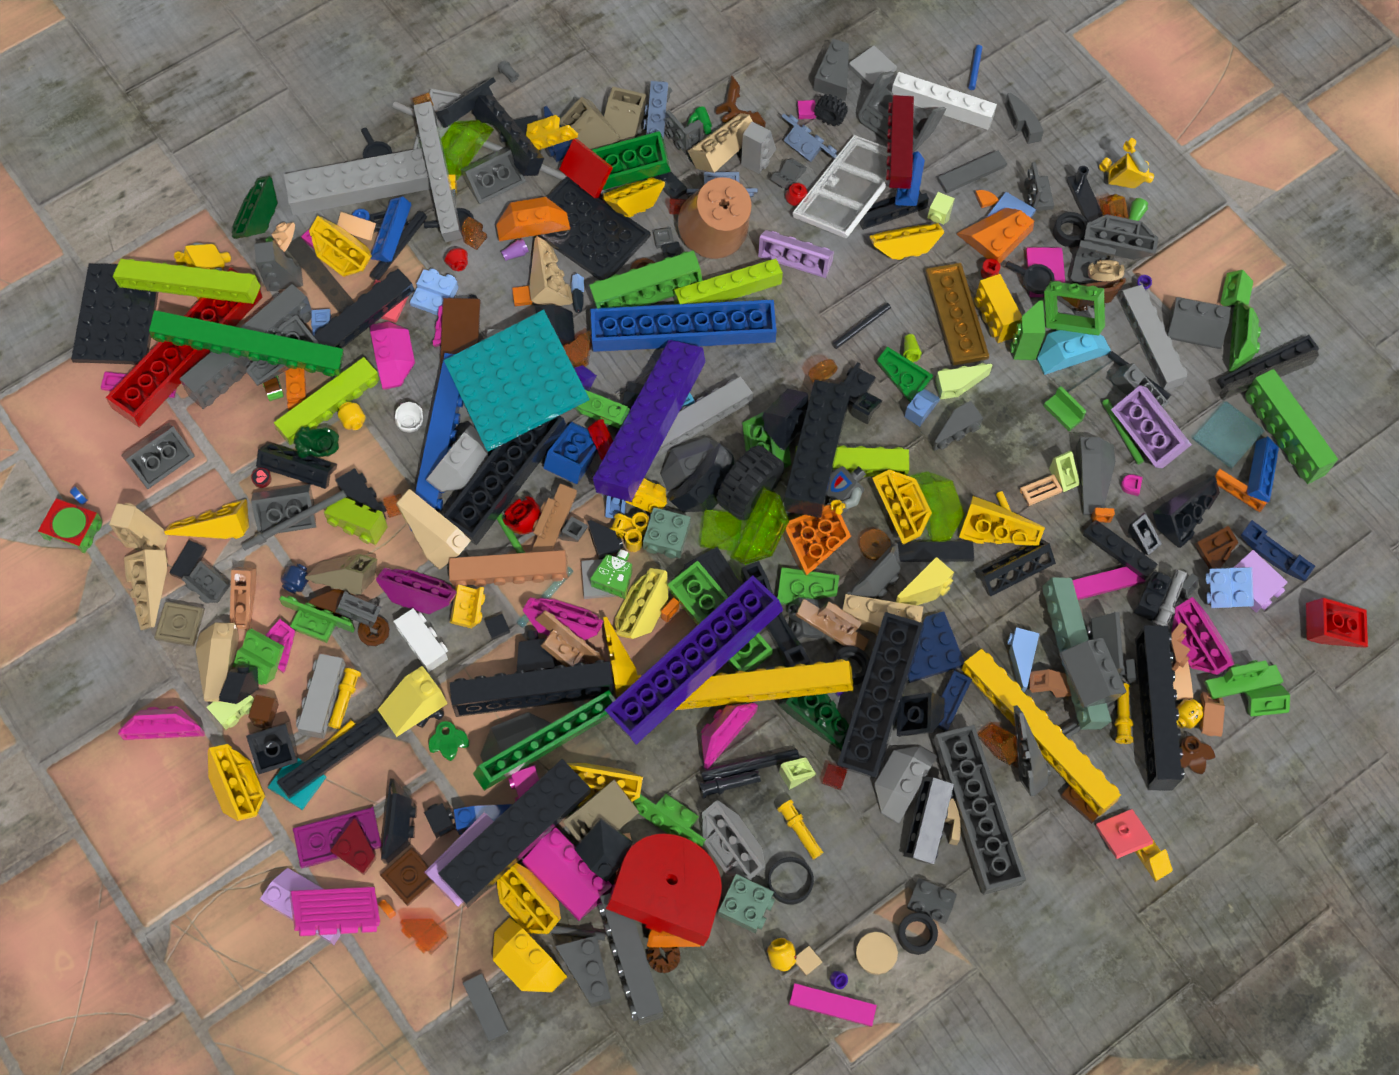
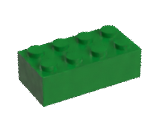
(635, 159)

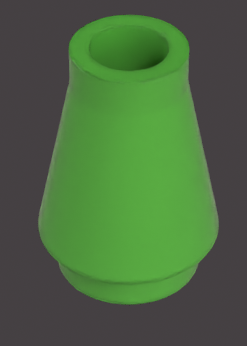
(1138, 209)

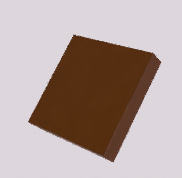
(408, 876)

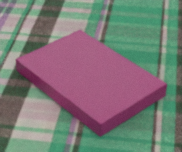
(1049, 257)

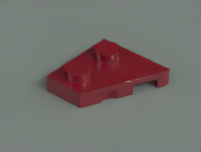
(354, 848)

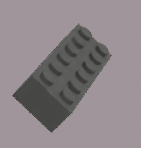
(632, 966)

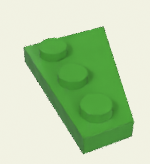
(813, 586)

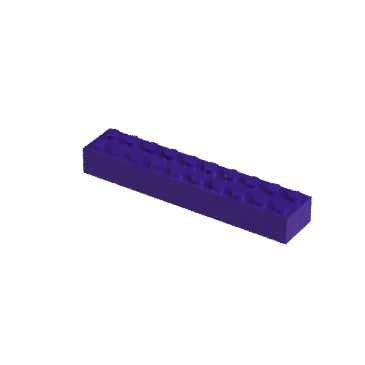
(649, 421)
(694, 659)

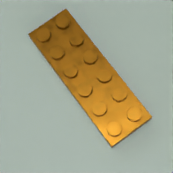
(957, 314)

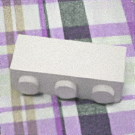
(421, 639)

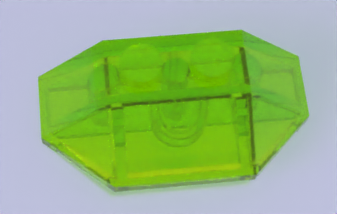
(462, 143)
(944, 504)
(762, 529)

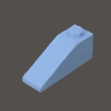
(1022, 653)

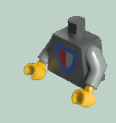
(845, 489)

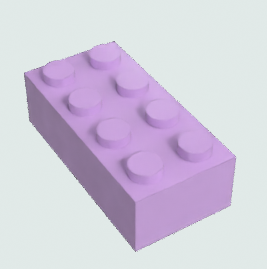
(1151, 427)

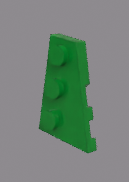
(904, 373)

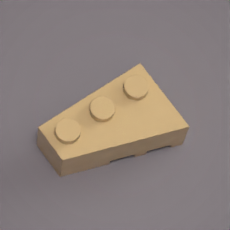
(137, 529)

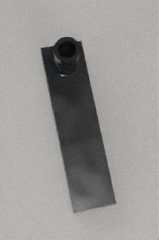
(1084, 195)

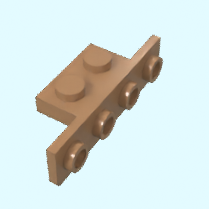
(552, 519)
(833, 622)
(564, 643)

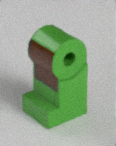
(273, 388)

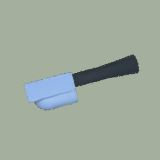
(577, 289)

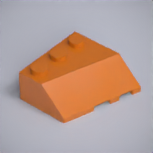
(999, 233)
(815, 538)

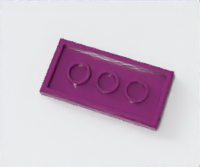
(318, 838)

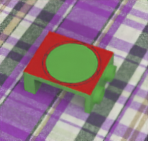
(70, 524)

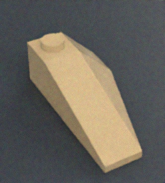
(546, 278)
(433, 531)
(147, 575)

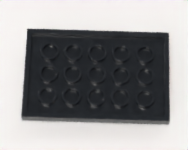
(598, 235)
(112, 320)

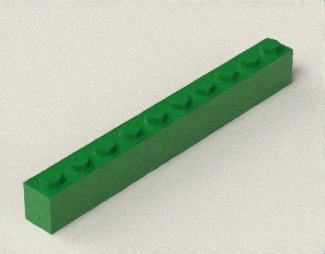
(246, 343)

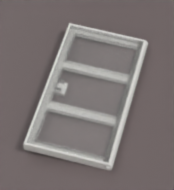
(846, 188)

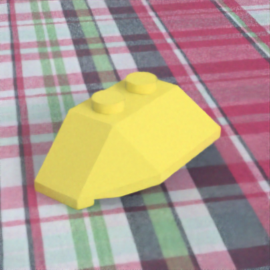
(643, 605)

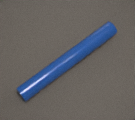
(975, 67)

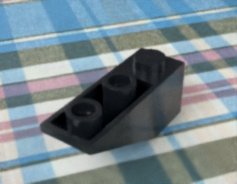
(356, 490)

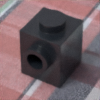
(439, 819)

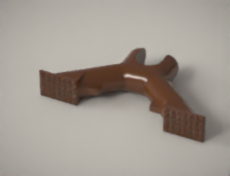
(730, 105)

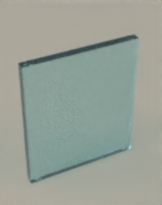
(1228, 434)

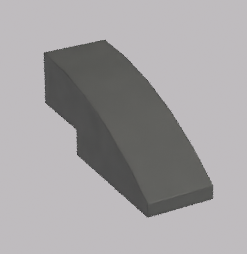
(1023, 119)

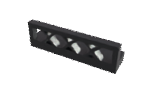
(464, 103)
(891, 211)
(288, 463)
(1011, 562)

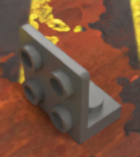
(683, 137)
(1038, 190)

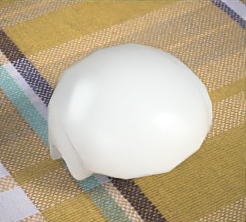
(409, 417)

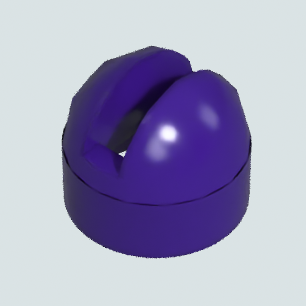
(1145, 279)
(838, 979)

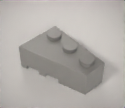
(757, 148)

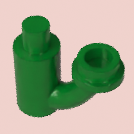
(702, 115)

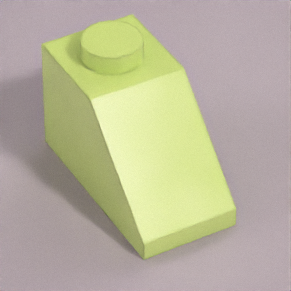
(941, 208)

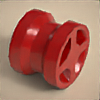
(986, 272)

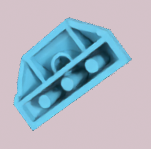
(1070, 348)

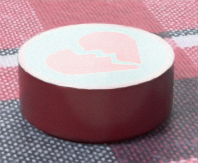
(261, 478)

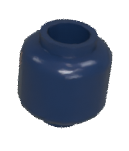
(294, 578)

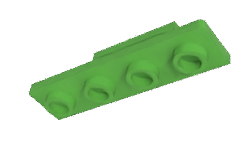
(315, 622)
(1244, 679)
(670, 817)

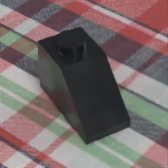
(604, 540)
(239, 684)

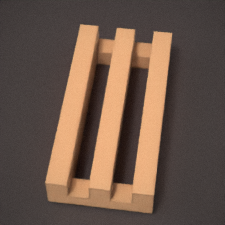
(1027, 496)

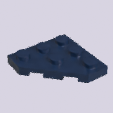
(937, 649)

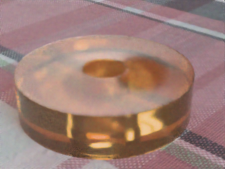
(822, 370)
(874, 536)

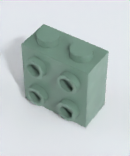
(666, 533)
(746, 904)

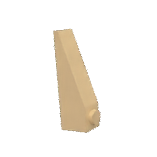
(215, 657)

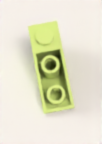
(957, 381)

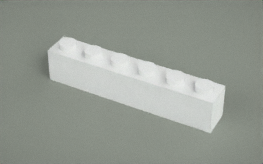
(934, 96)

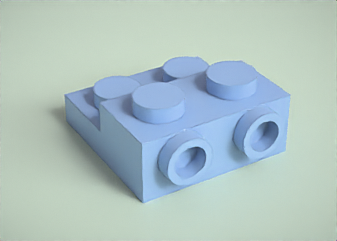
(432, 290)
(1230, 587)

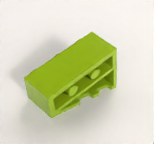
(357, 520)

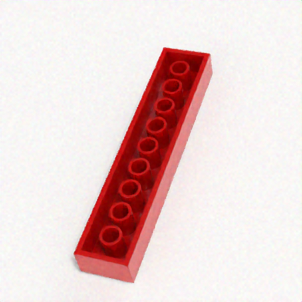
(166, 363)

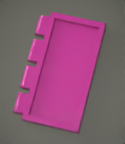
(333, 910)

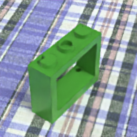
(1071, 322)
(603, 408)

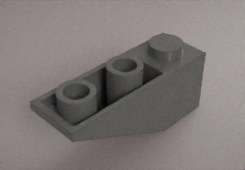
(1130, 377)
(962, 421)

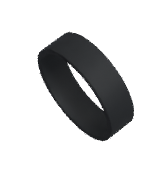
(802, 863)

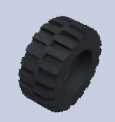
(747, 479)

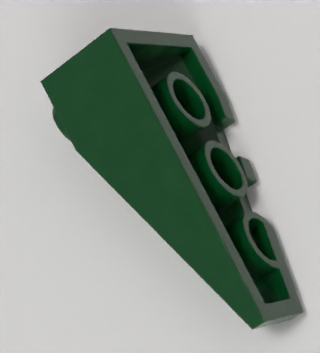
(819, 716)

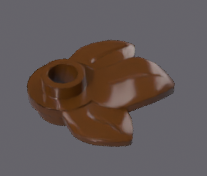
(1196, 757)

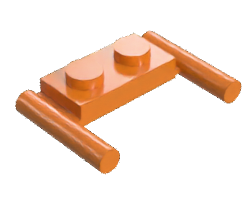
(295, 387)

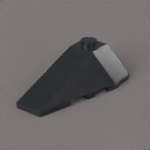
(1182, 513)

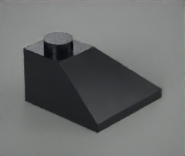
(603, 849)

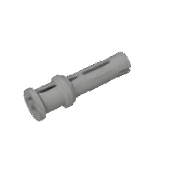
(1167, 608)

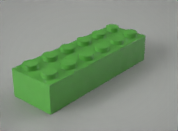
(647, 283)
(1290, 426)
(699, 598)

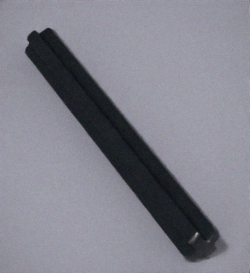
(405, 237)
(750, 764)

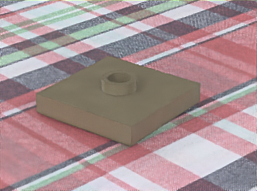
(179, 624)

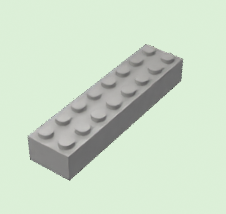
(357, 181)

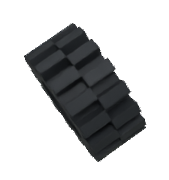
(831, 110)

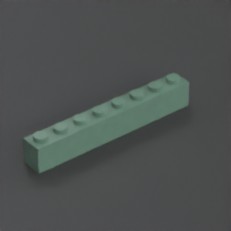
(1069, 632)

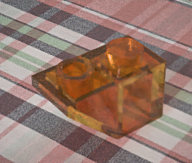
(579, 350)
(425, 932)

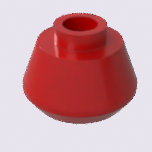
(796, 194)
(456, 259)

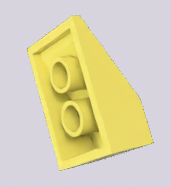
(928, 584)
(412, 701)

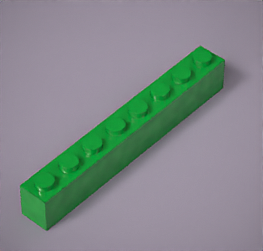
(543, 741)

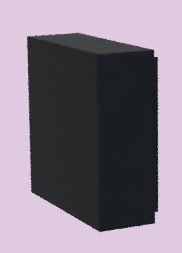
(497, 626)

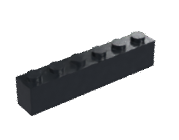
(365, 310)

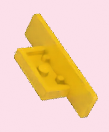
(547, 132)

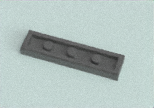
(972, 171)

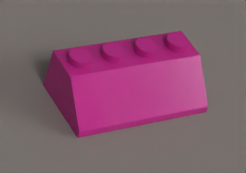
(566, 874)

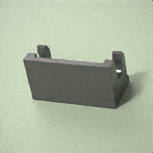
(358, 609)

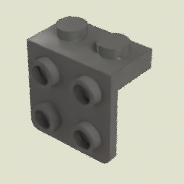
(1085, 255)

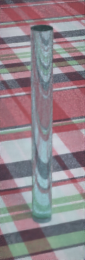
(547, 594)

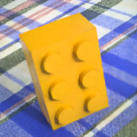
(997, 308)

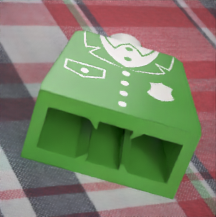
(613, 575)

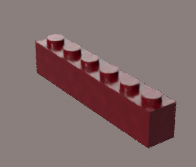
(900, 142)

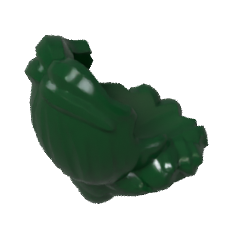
(316, 441)

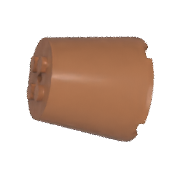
(711, 228)

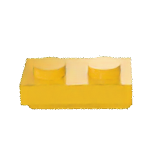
(649, 496)
(467, 606)

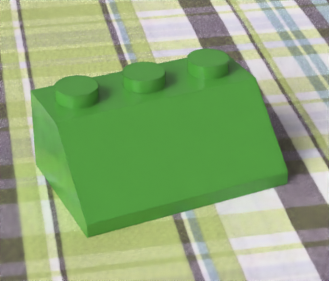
(1029, 334)
(756, 436)

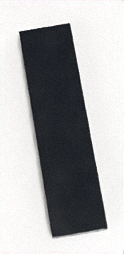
(945, 551)

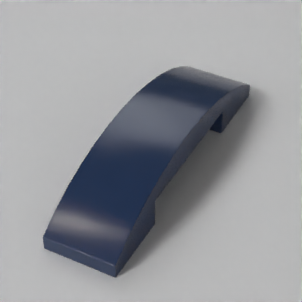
(1275, 554)

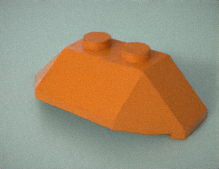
(531, 219)

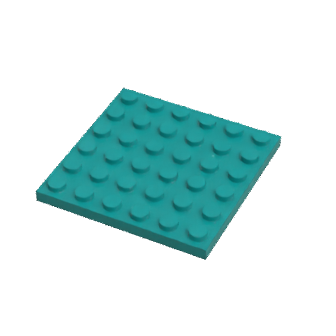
(516, 380)

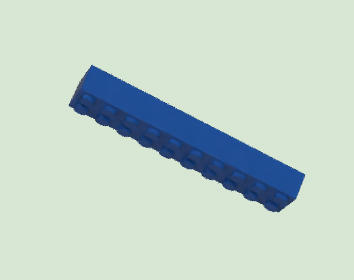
(687, 323)

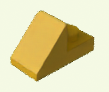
(1155, 861)

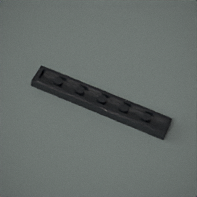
(1281, 355)
(332, 755)

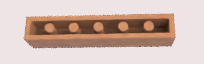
(509, 568)

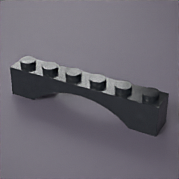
(525, 154)
(779, 630)

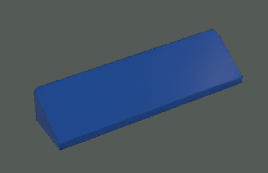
(909, 197)
(391, 229)
(1263, 469)

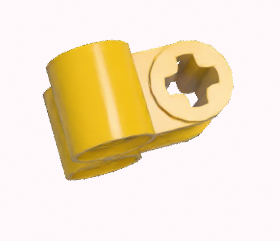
(627, 529)

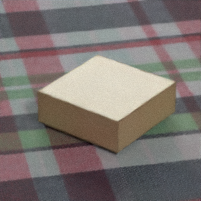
(807, 961)

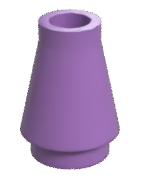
(515, 250)

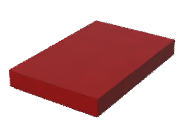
(585, 168)

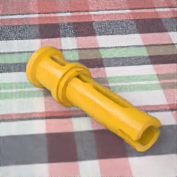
(346, 689)
(1124, 722)
(794, 821)

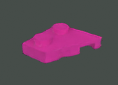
(285, 636)

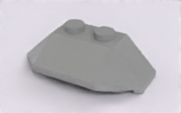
(460, 462)
(902, 780)
(731, 842)

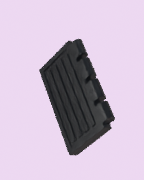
(718, 569)

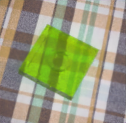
(720, 530)

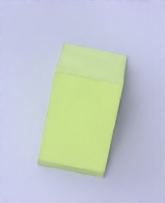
(1065, 471)
(796, 772)

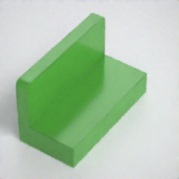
(1236, 287)
(1065, 409)
(1268, 701)

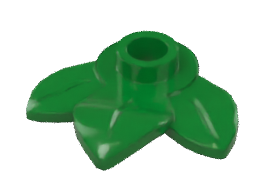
(448, 743)

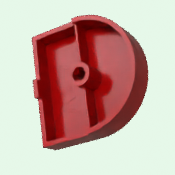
(668, 887)

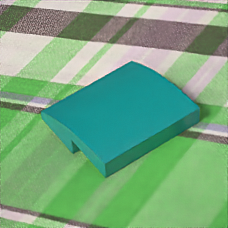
(303, 797)

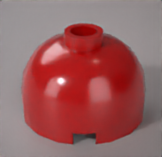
(522, 516)

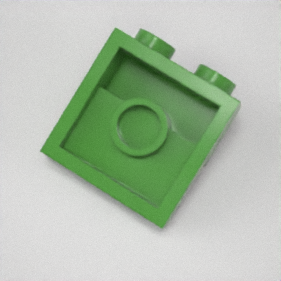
(261, 653)

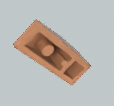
(242, 596)

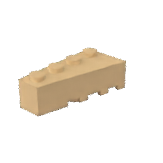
(720, 145)
(871, 611)

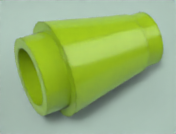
(911, 348)

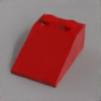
(1336, 623)

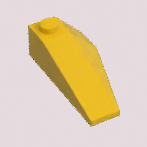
(223, 524)
(998, 525)
(622, 667)

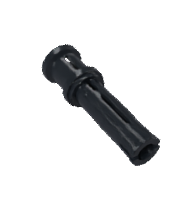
(719, 785)

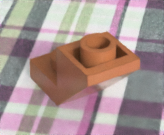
(1179, 650)
(1049, 681)
(1213, 715)

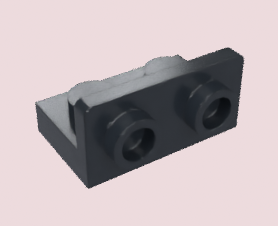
(859, 381)

